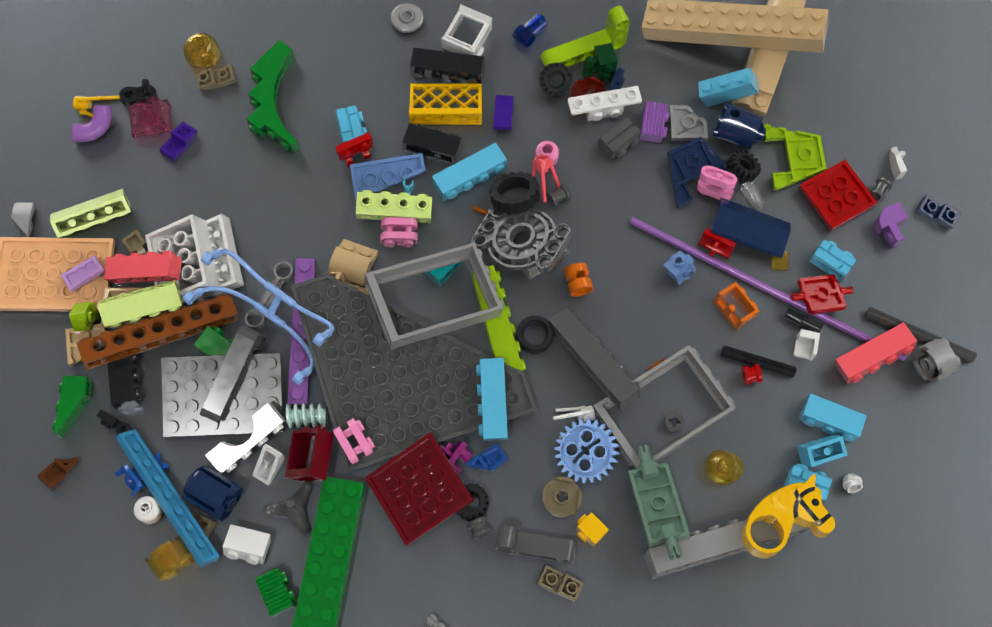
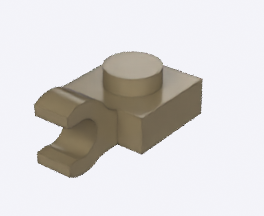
(135, 243)

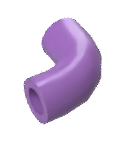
(95, 128)

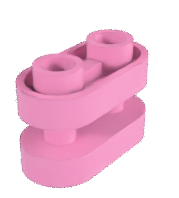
(716, 183)
(399, 231)
(365, 444)

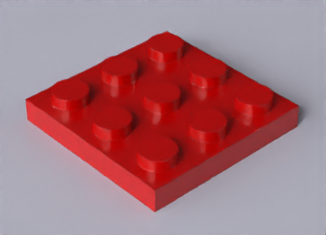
(838, 195)

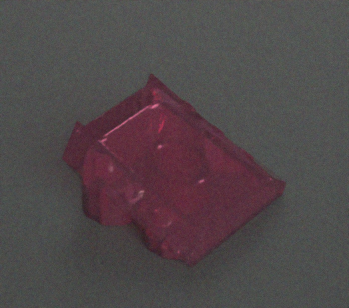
(151, 117)

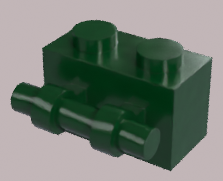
(602, 64)

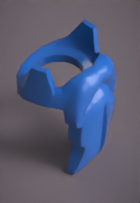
(132, 477)

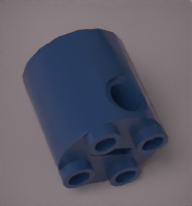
(739, 126)

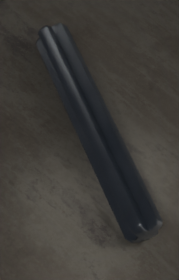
(764, 363)

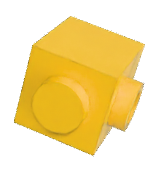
(591, 529)

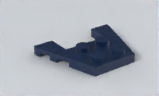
(686, 165)

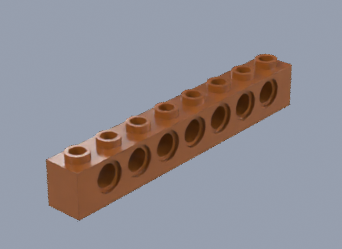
(151, 339)

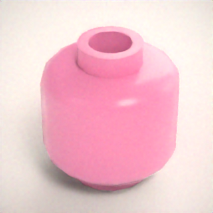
(548, 148)

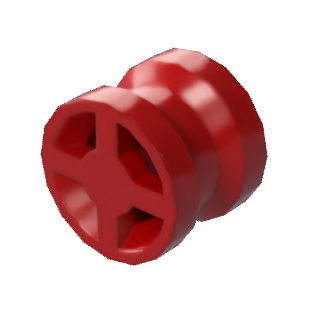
(751, 374)

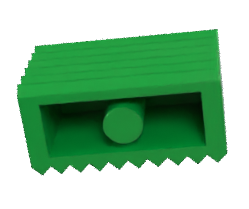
(275, 592)

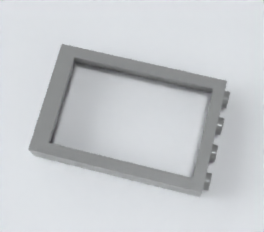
(425, 264)
(703, 374)

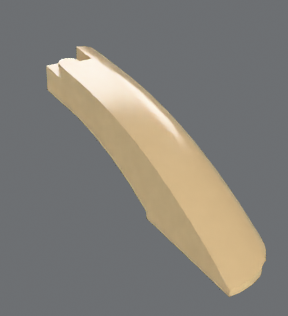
(767, 66)

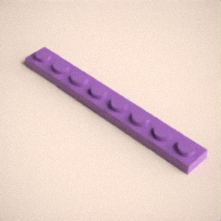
(298, 357)

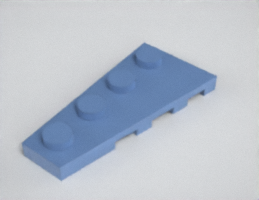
(385, 173)

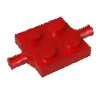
(821, 294)

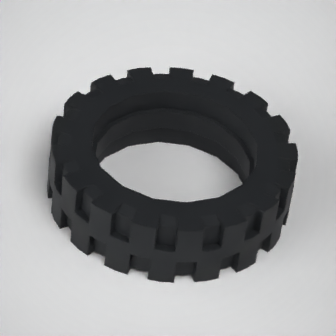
(519, 204)

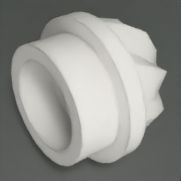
(852, 483)

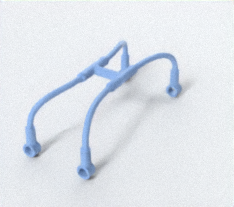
(319, 339)

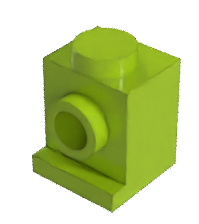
(83, 316)

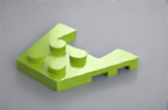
(803, 155)

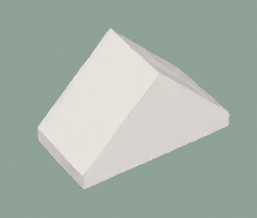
(268, 464)

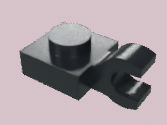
(110, 421)

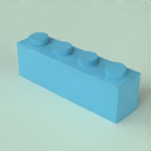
(469, 172)
(493, 399)

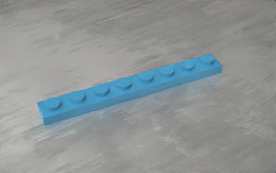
(167, 498)

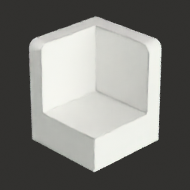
(806, 344)

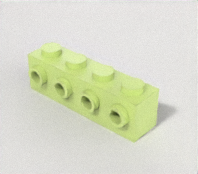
(384, 204)
(90, 213)
(140, 303)

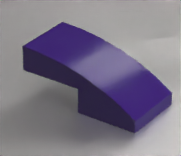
(503, 112)
(180, 140)

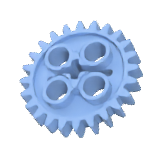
(598, 465)

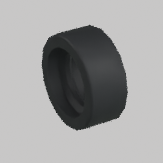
(534, 320)

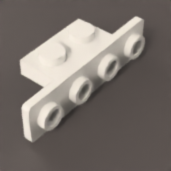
(605, 103)

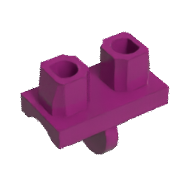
(458, 451)

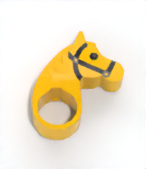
(789, 504)

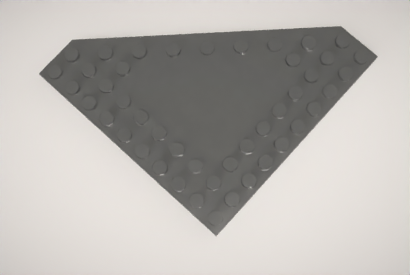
(399, 390)

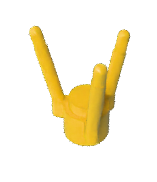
(84, 103)

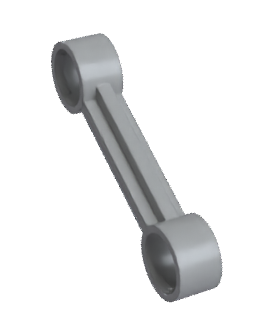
(268, 296)

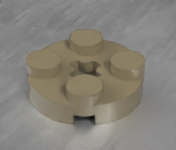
(567, 507)

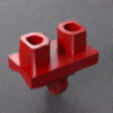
(716, 244)

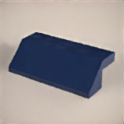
(751, 228)

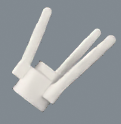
(581, 412)

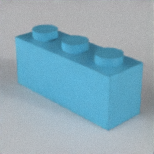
(728, 87)
(832, 418)

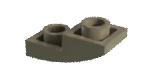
(217, 78)
(559, 583)

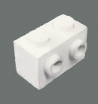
(246, 544)

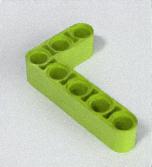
(577, 50)

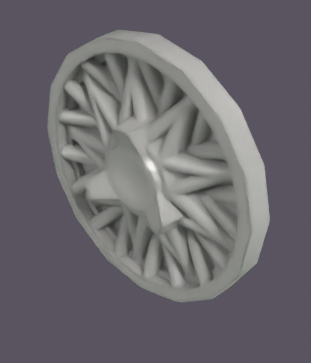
(407, 17)

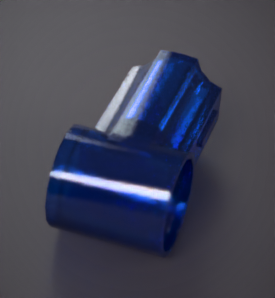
(527, 33)

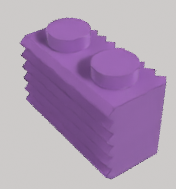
(653, 122)

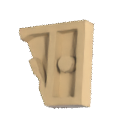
(72, 337)

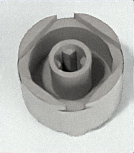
(935, 360)

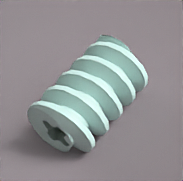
(306, 416)

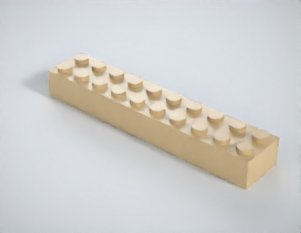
(736, 25)

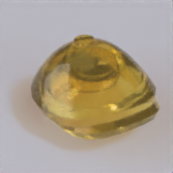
(723, 467)

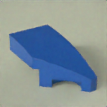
(490, 459)

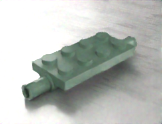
(658, 503)

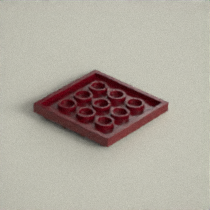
(419, 489)

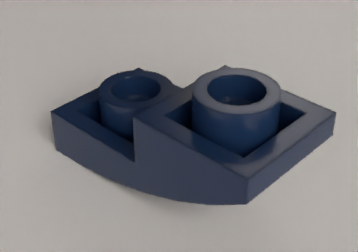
(617, 80)
(940, 214)

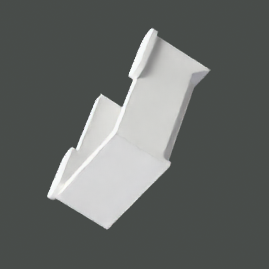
(457, 46)

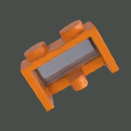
(736, 305)

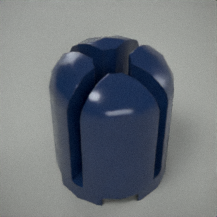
(211, 492)

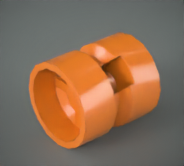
(578, 279)

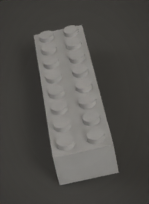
(712, 545)

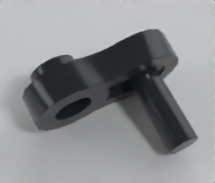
(137, 94)

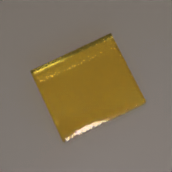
(781, 263)

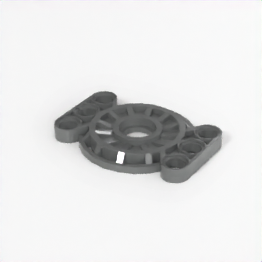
(507, 227)

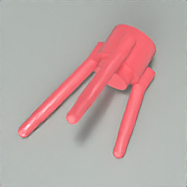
(542, 164)

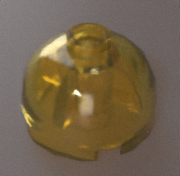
(201, 50)

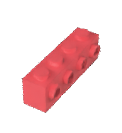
(143, 268)
(875, 353)

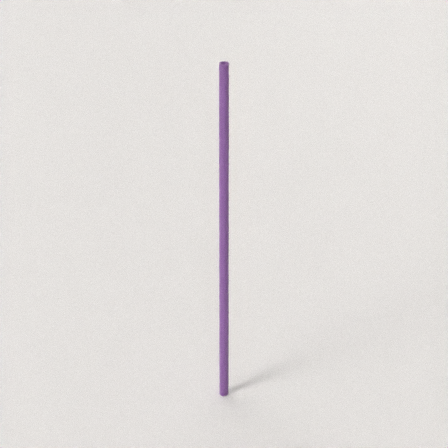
(750, 280)

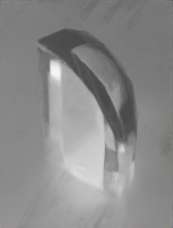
(752, 195)

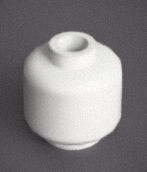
(147, 510)

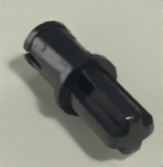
(803, 321)

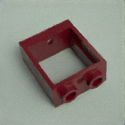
(298, 453)

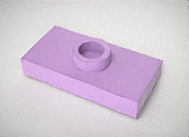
(83, 273)

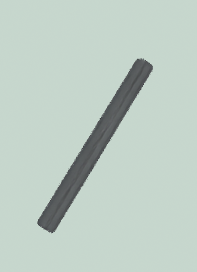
(918, 333)

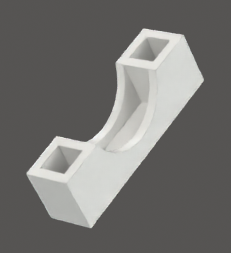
(265, 422)

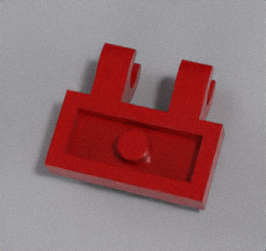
(350, 148)

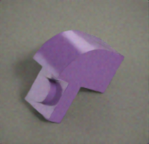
(888, 223)

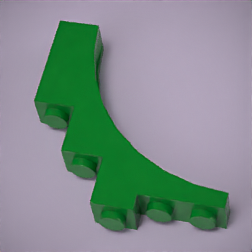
(267, 75)

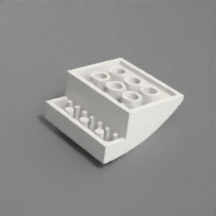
(190, 240)

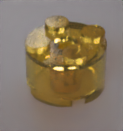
(169, 558)

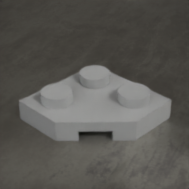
(686, 124)

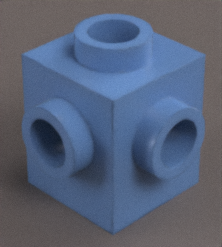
(680, 267)

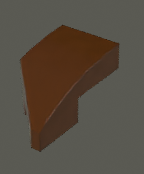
(57, 472)

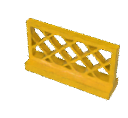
(445, 114)

